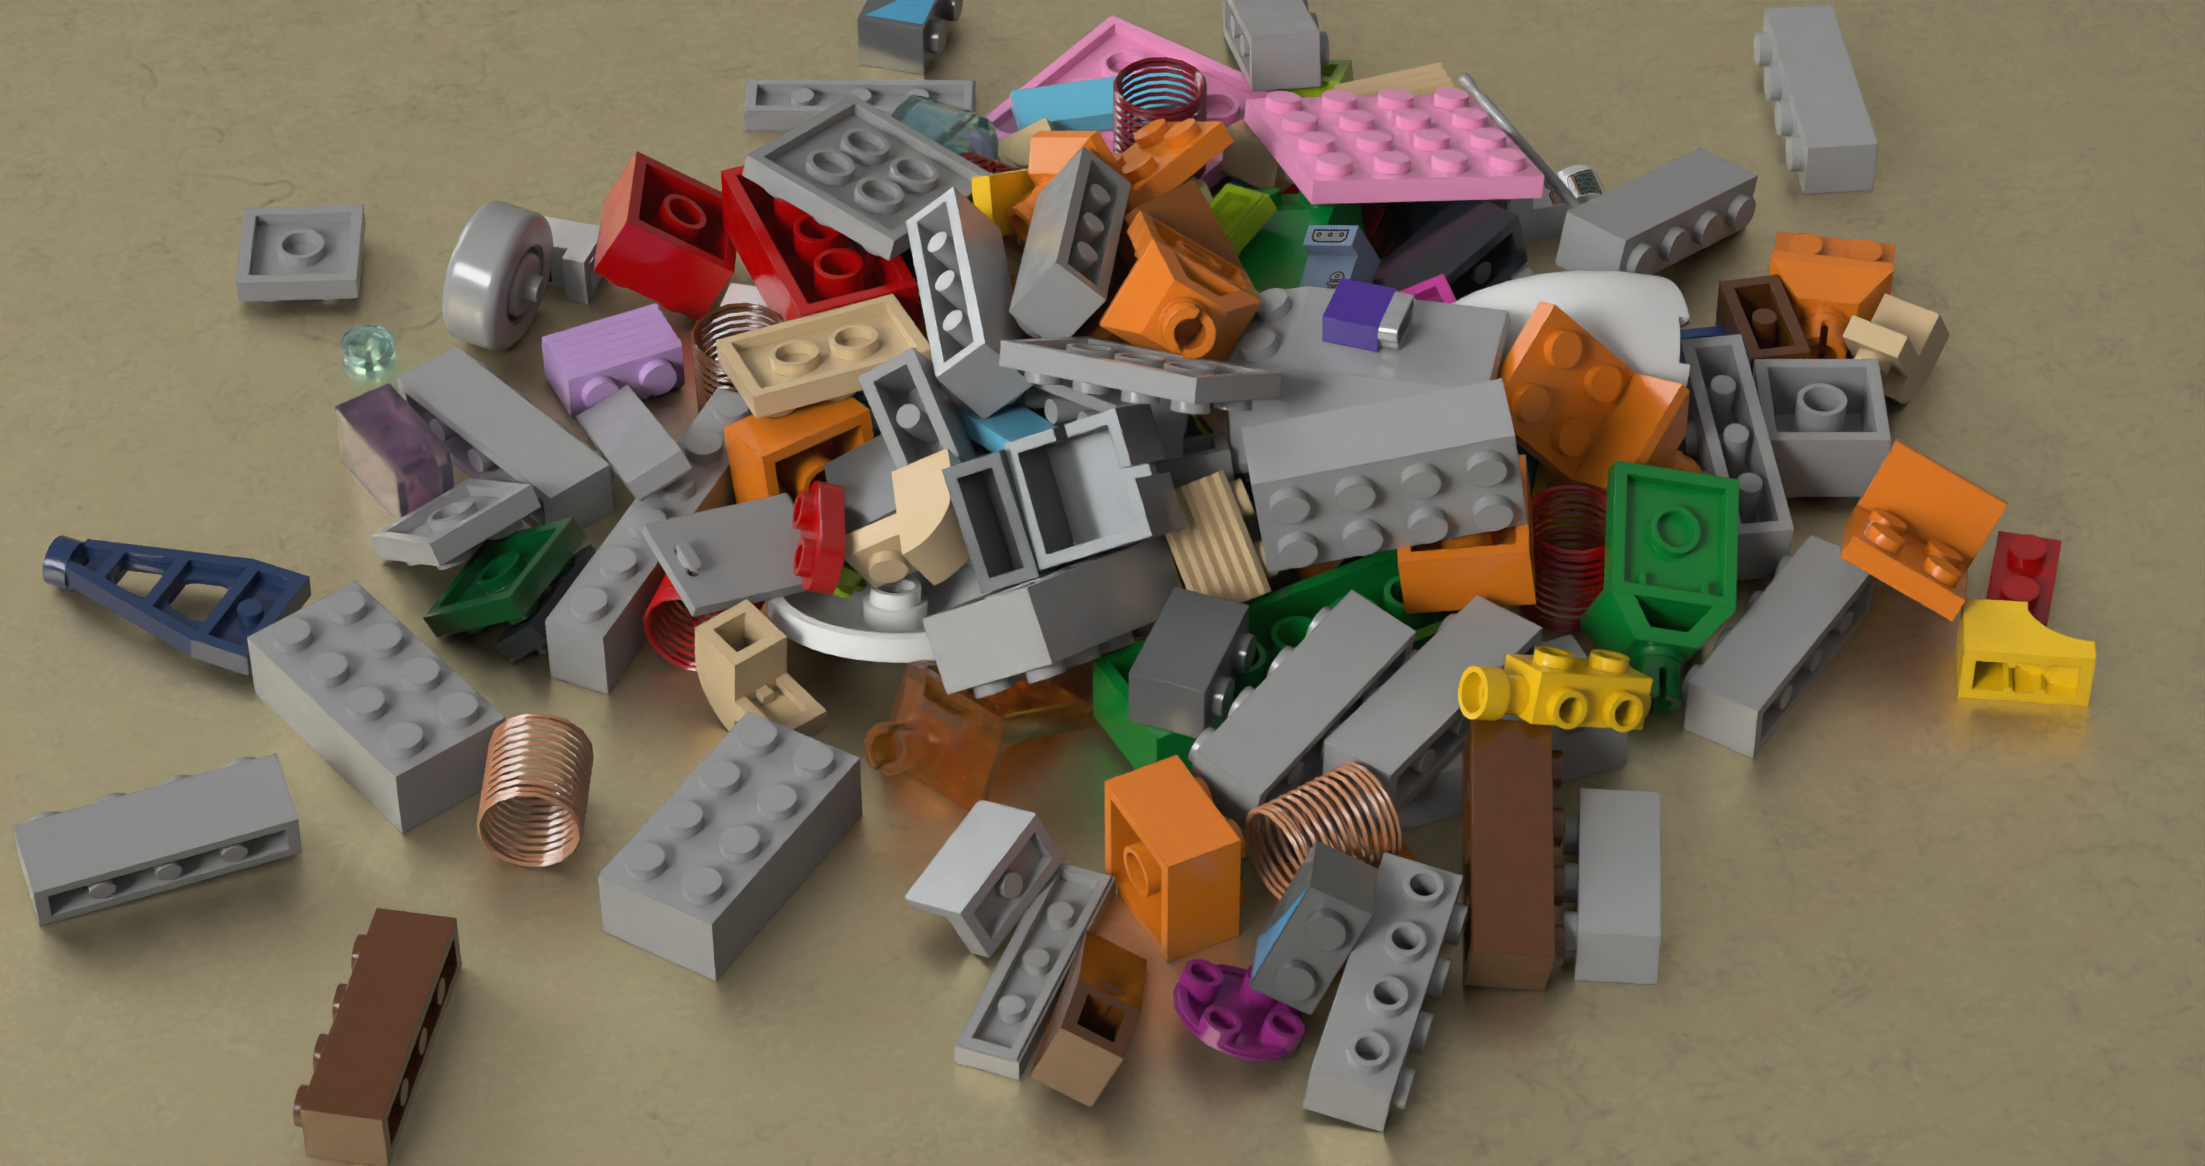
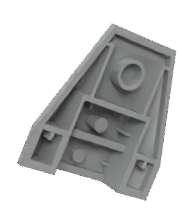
(1441, 351)

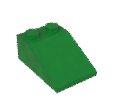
(1277, 252)

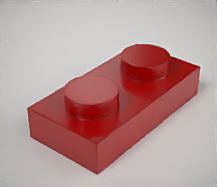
(2025, 571)

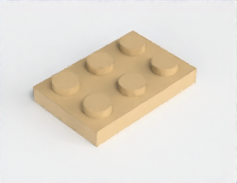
(817, 355)

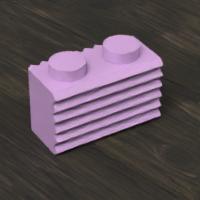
(610, 353)

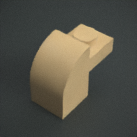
(1904, 342)
(921, 533)
(745, 670)

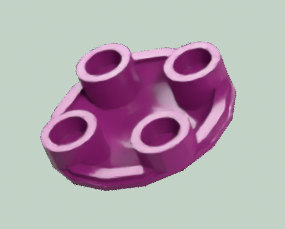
(1233, 1017)

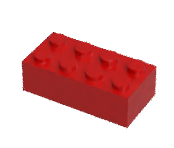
(801, 263)

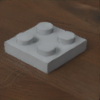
(301, 253)
(455, 522)

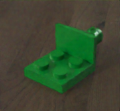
(1665, 570)

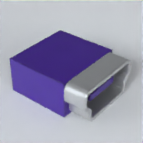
(1367, 316)

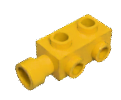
(1559, 690)

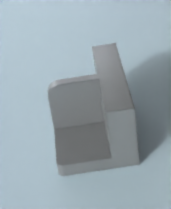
(988, 874)

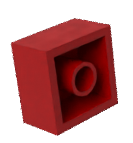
(665, 238)

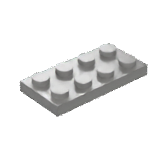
(1140, 373)

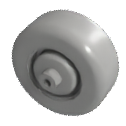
(497, 275)

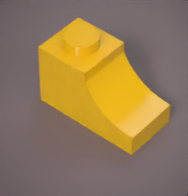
(2017, 658)

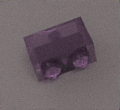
(393, 451)

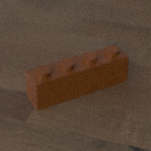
(1510, 855)
(379, 1037)

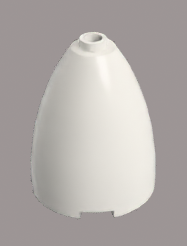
(1624, 311)

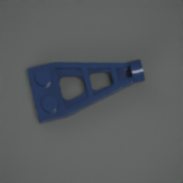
(254, 599)

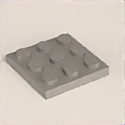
(860, 173)

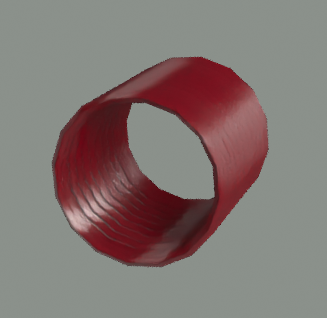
(1151, 114)

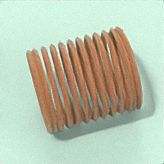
(572, 803)
(1339, 812)

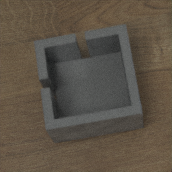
(1095, 489)

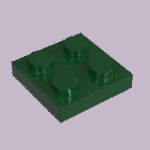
(506, 578)

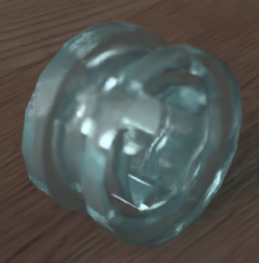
(368, 351)

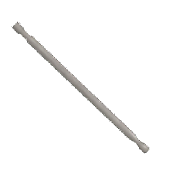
(1503, 123)

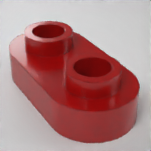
(822, 540)

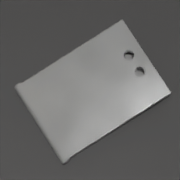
(729, 553)

